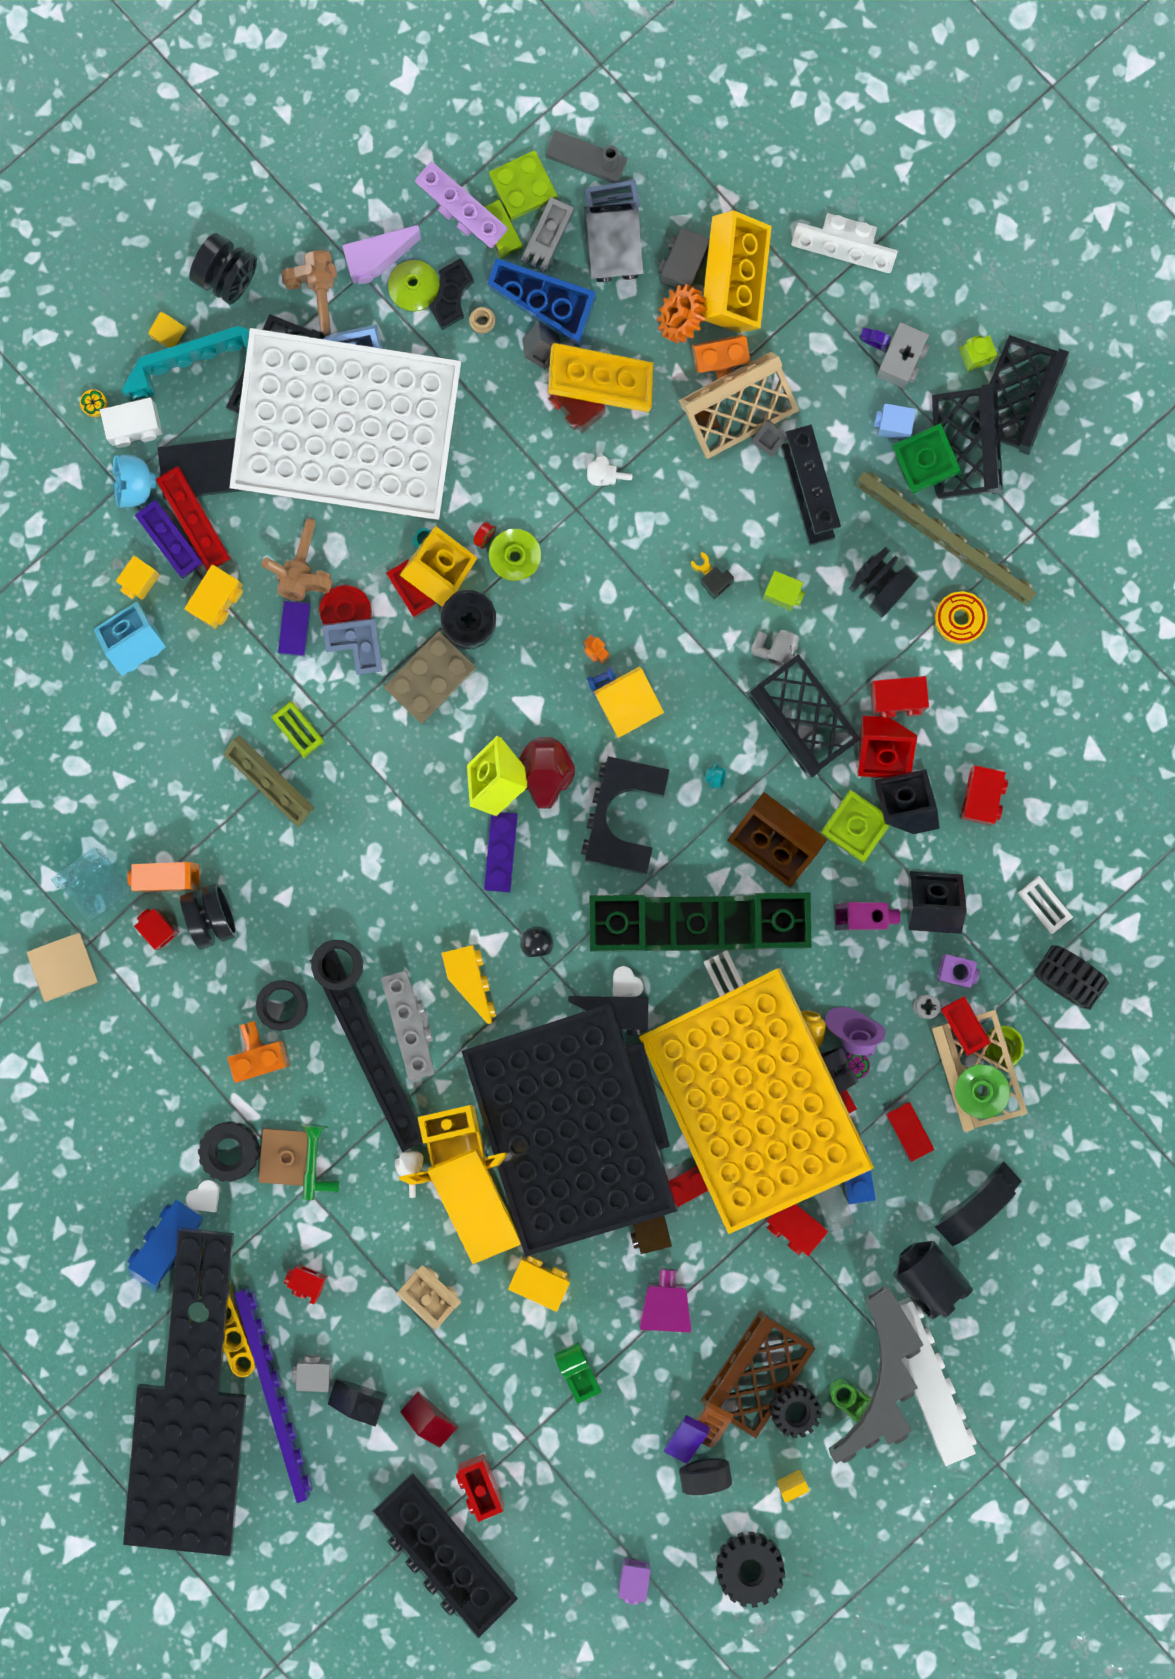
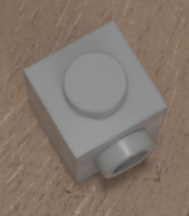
(313, 1374)

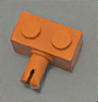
(721, 355)
(257, 1057)

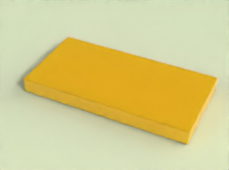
(600, 377)
(474, 1206)

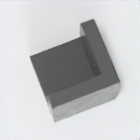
(538, 344)

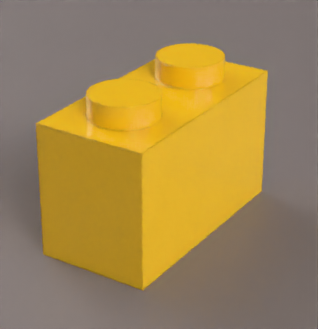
(214, 597)
(539, 1282)

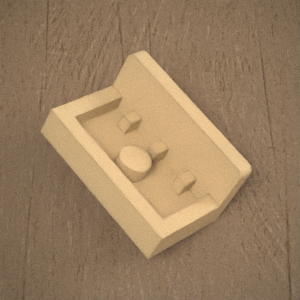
(429, 1296)

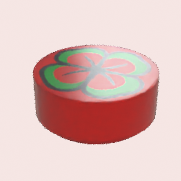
(484, 535)

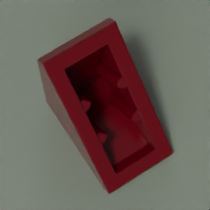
(428, 1420)

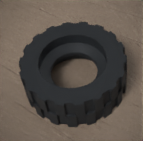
(208, 1147)

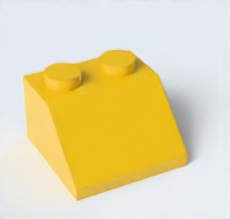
(439, 566)

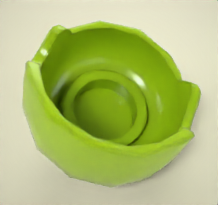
(1014, 1043)

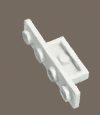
(845, 241)

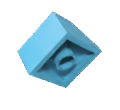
(129, 638)

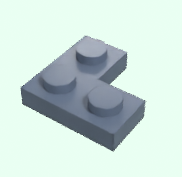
(359, 636)

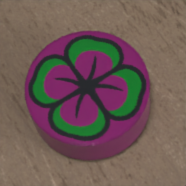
(859, 1064)

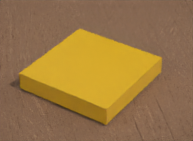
(628, 702)

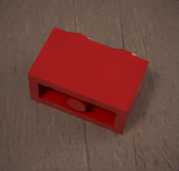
(899, 696)
(984, 795)
(798, 1228)

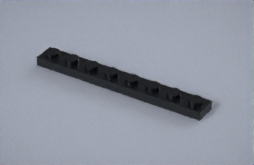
(371, 1056)

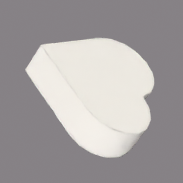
(626, 984)
(204, 1197)

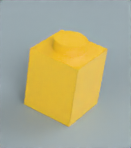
(137, 578)

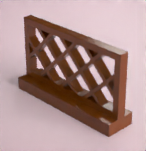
(741, 1357)

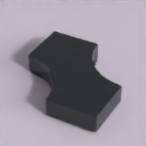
(454, 283)

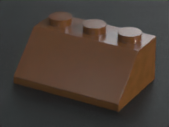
(777, 839)

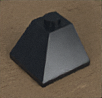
(908, 802)

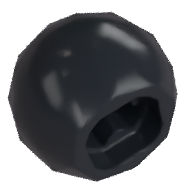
(536, 942)

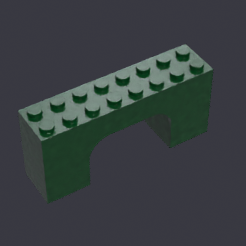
(700, 922)

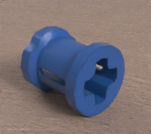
(593, 681)

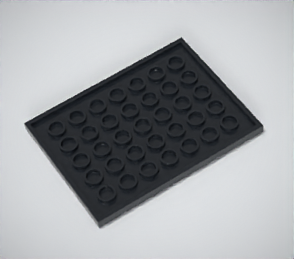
(571, 1130)

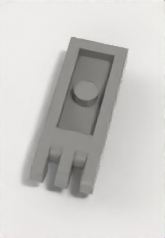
(548, 233)

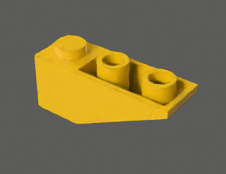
(465, 974)

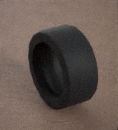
(322, 950)
(263, 996)
(705, 1476)

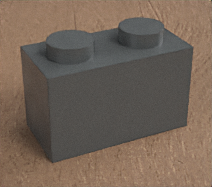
(685, 259)

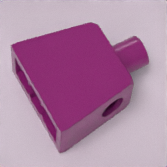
(865, 916)
(666, 1305)

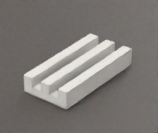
(1059, 922)
(716, 959)

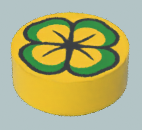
(92, 402)

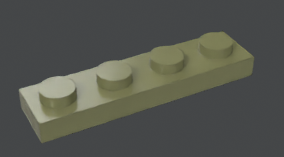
(268, 781)

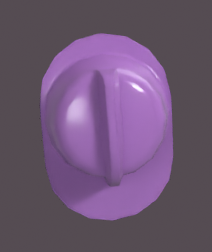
(857, 1031)

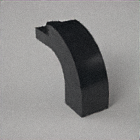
(980, 1206)

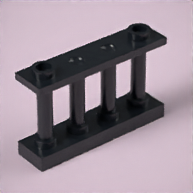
(810, 485)

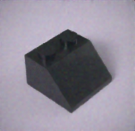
(936, 902)

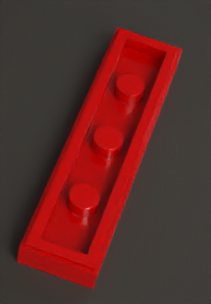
(193, 518)

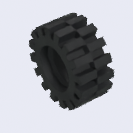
(808, 1419)

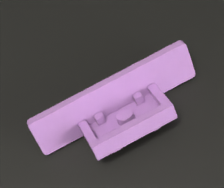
(460, 205)

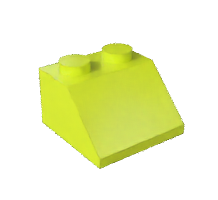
(495, 777)

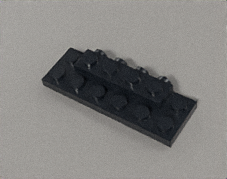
(443, 1556)

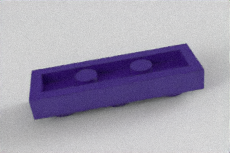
(168, 539)
(501, 852)

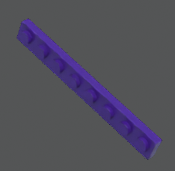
(276, 1403)

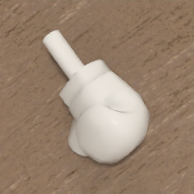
(602, 473)
(409, 1163)

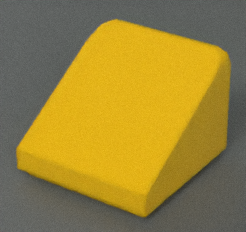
(167, 330)

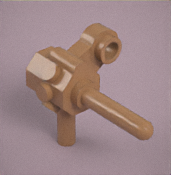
(320, 276)
(295, 575)

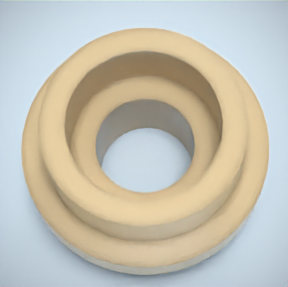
(479, 313)

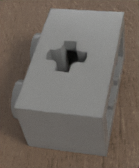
(907, 341)

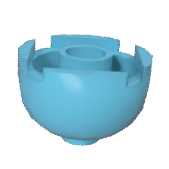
(132, 480)

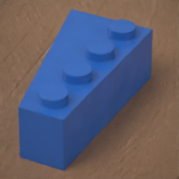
(548, 299)

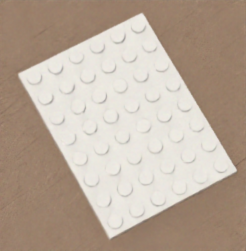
(344, 424)

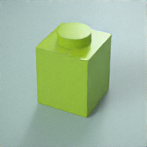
(784, 591)

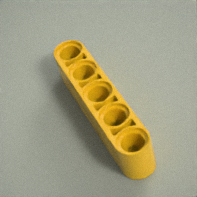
(233, 1350)

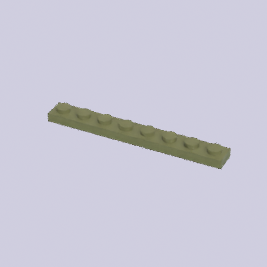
(953, 543)

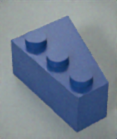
(159, 1251)

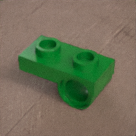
(577, 1372)

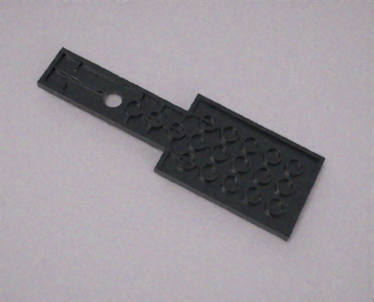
(189, 1430)

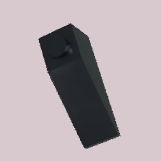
(630, 1011)

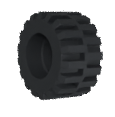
(1071, 977)

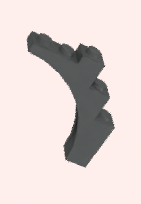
(893, 1382)

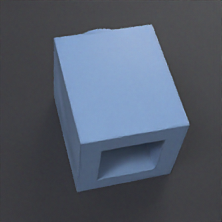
(895, 421)

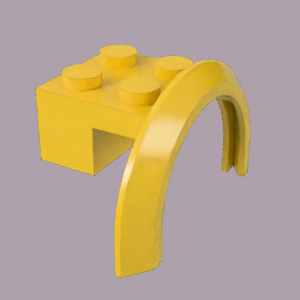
(450, 1135)

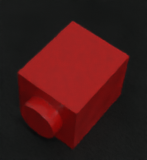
(155, 928)

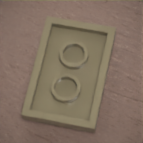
(430, 677)

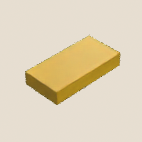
(793, 1486)

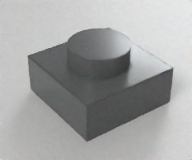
(769, 438)

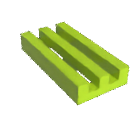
(311, 746)

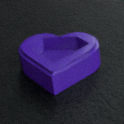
(875, 338)

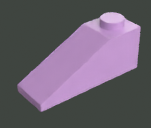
(376, 254)

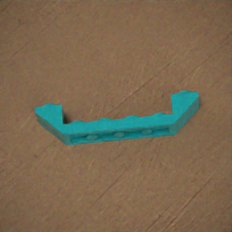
(139, 382)

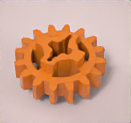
(681, 314)

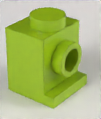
(978, 352)

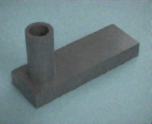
(586, 157)

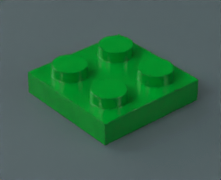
(926, 458)

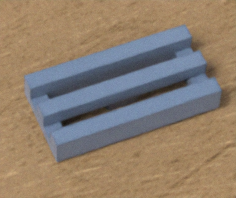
(614, 197)

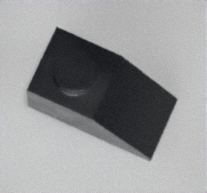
(357, 1401)

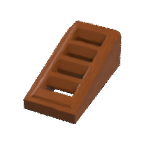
(717, 1420)

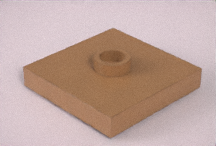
(283, 1157)

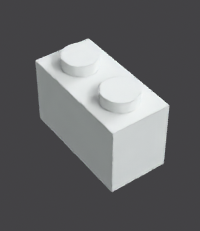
(131, 422)

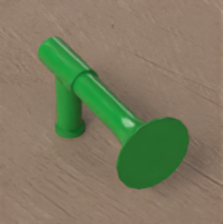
(310, 1184)

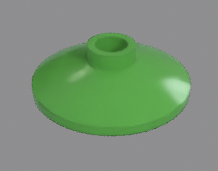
(982, 1105)

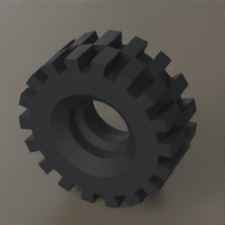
(750, 1548)

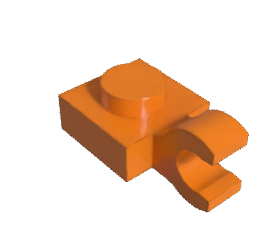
(595, 649)

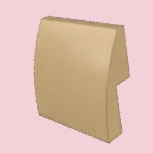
(61, 967)

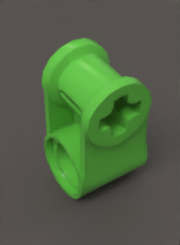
(854, 1403)

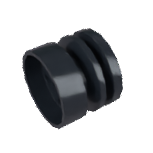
(223, 268)
(883, 581)
(482, 612)

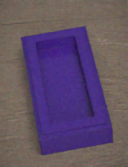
(294, 628)
(686, 1439)

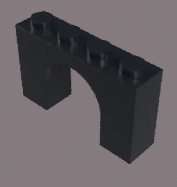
(618, 778)

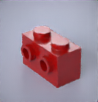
(481, 1488)

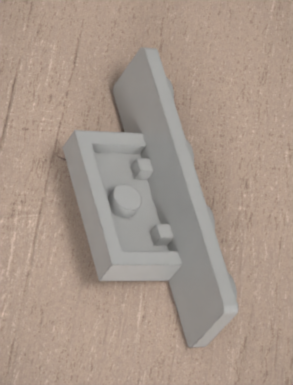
(409, 1025)

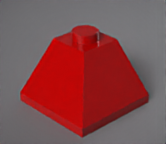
(885, 748)

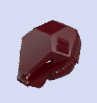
(547, 770)

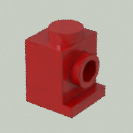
(305, 1282)

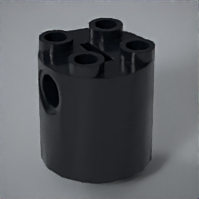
(931, 1279)

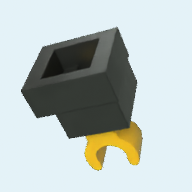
(714, 580)

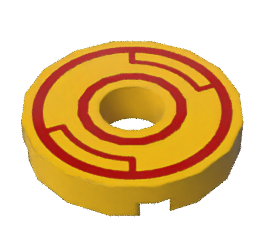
(971, 606)

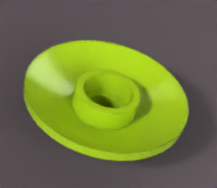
(413, 297)
(512, 542)

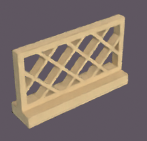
(736, 383)
(954, 1068)

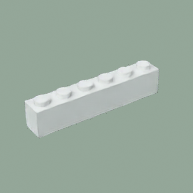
(935, 1394)

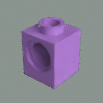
(946, 967)
(634, 1581)

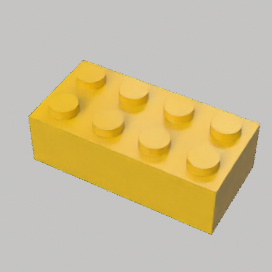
(736, 271)

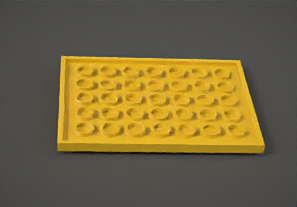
(755, 1101)

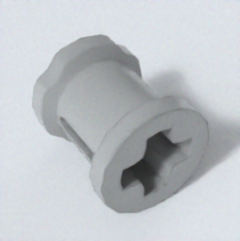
(930, 1013)

